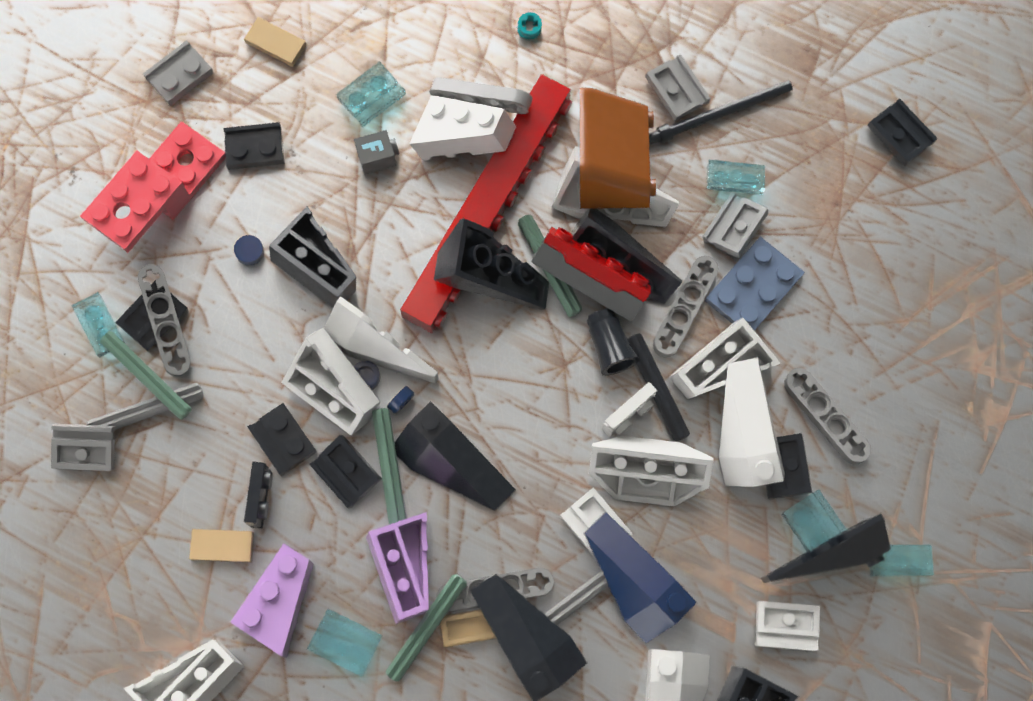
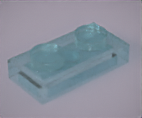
(735, 177)
(96, 321)
(905, 561)

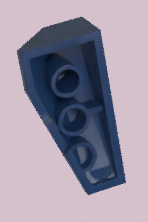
(642, 588)

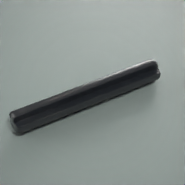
(663, 396)

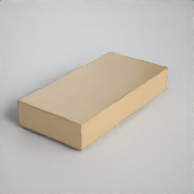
(275, 41)
(221, 545)
(465, 628)

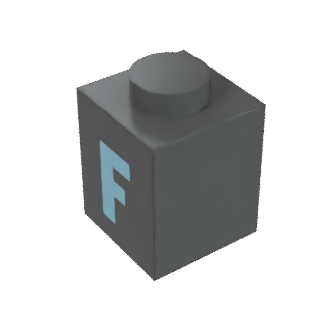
(376, 152)

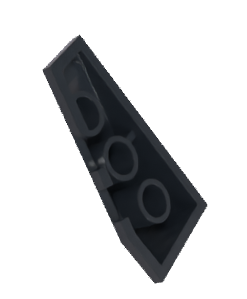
(482, 265)
(445, 455)
(851, 548)
(534, 645)

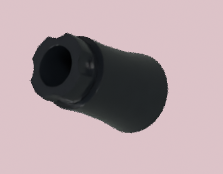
(611, 343)

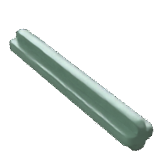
(563, 290)
(146, 375)
(389, 465)
(426, 627)

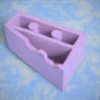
(402, 565)
(275, 601)

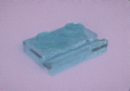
(371, 94)
(813, 520)
(344, 642)

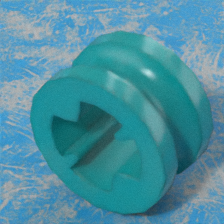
(522, 21)

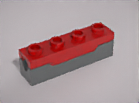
(591, 273)

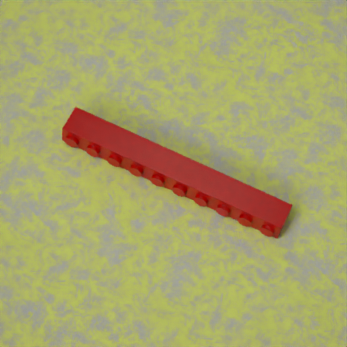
(492, 194)

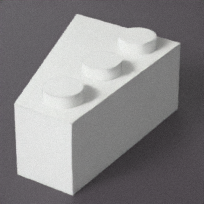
(461, 127)
(709, 366)
(330, 383)
(193, 677)

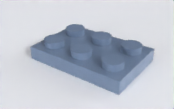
(755, 284)

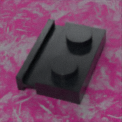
(902, 132)
(253, 146)
(137, 322)
(282, 439)
(795, 467)
(345, 471)
(257, 504)

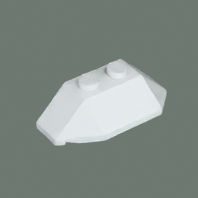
(649, 470)

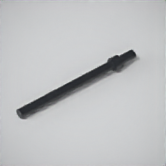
(666, 132)

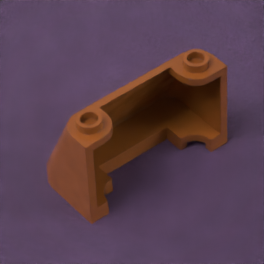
(614, 151)

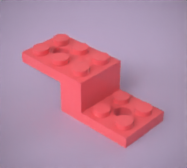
(153, 186)

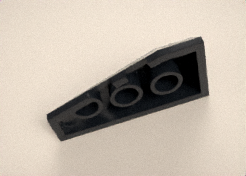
(616, 243)

